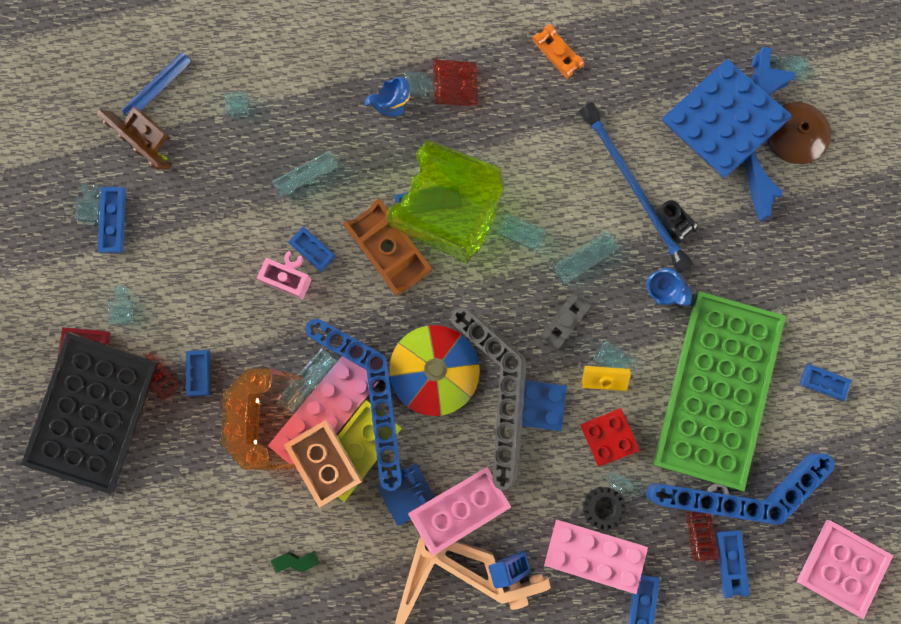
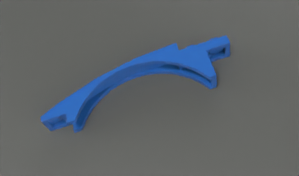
(761, 186)

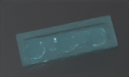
(305, 174)
(586, 257)
(312, 375)

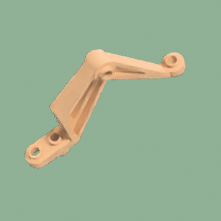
(424, 561)

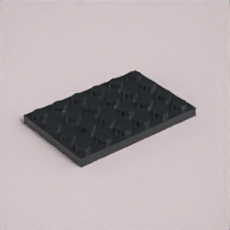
(89, 413)

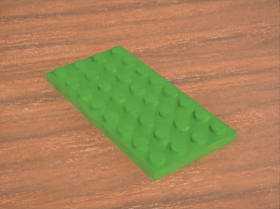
(719, 391)

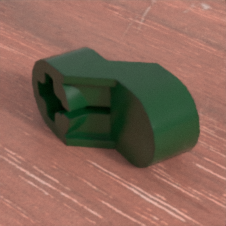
(298, 563)

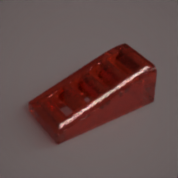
(169, 377)
(693, 537)

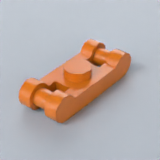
(558, 51)

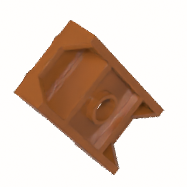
(399, 267)

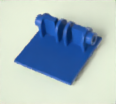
(410, 495)

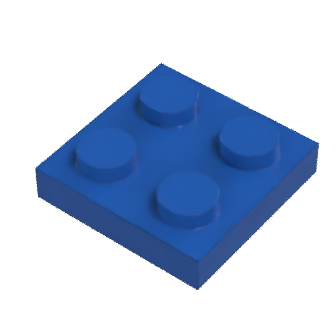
(543, 405)

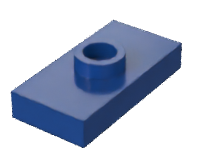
(312, 249)
(198, 373)
(825, 382)

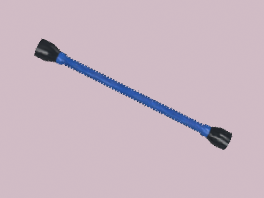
(680, 259)

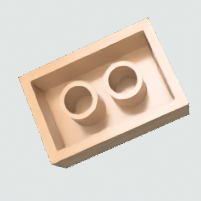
(323, 463)

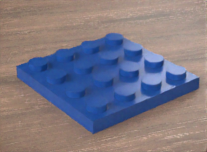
(726, 118)

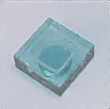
(237, 104)
(618, 482)

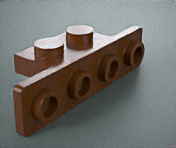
(141, 133)

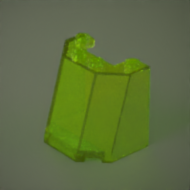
(449, 201)

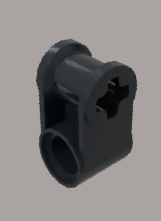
(677, 221)

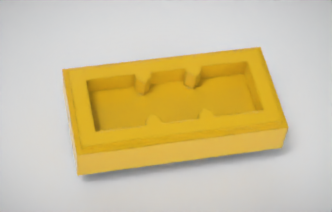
(606, 378)

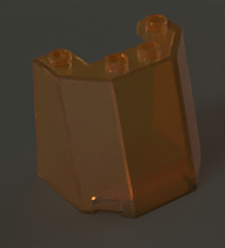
(241, 418)

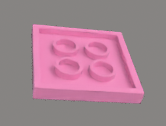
(844, 569)

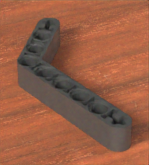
(505, 395)

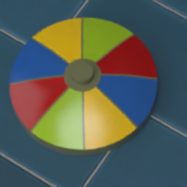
(434, 370)

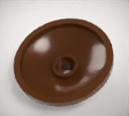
(800, 145)

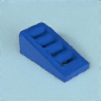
(508, 571)

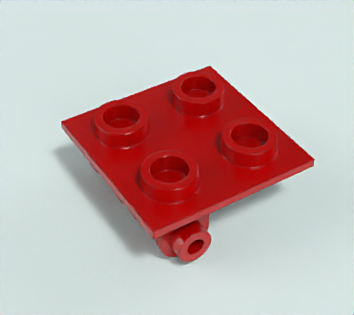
(609, 437)

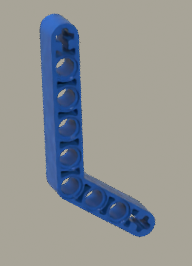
(375, 398)
(739, 504)

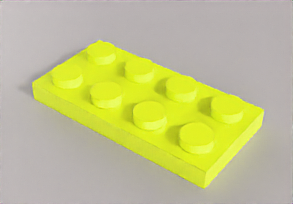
(359, 441)

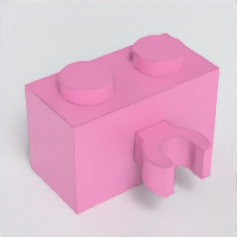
(285, 276)

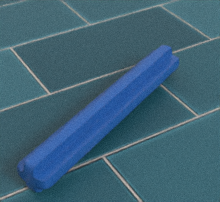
(158, 83)

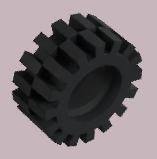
(617, 503)

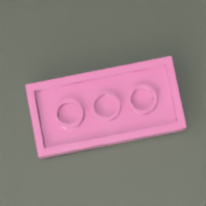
(459, 511)
(596, 556)

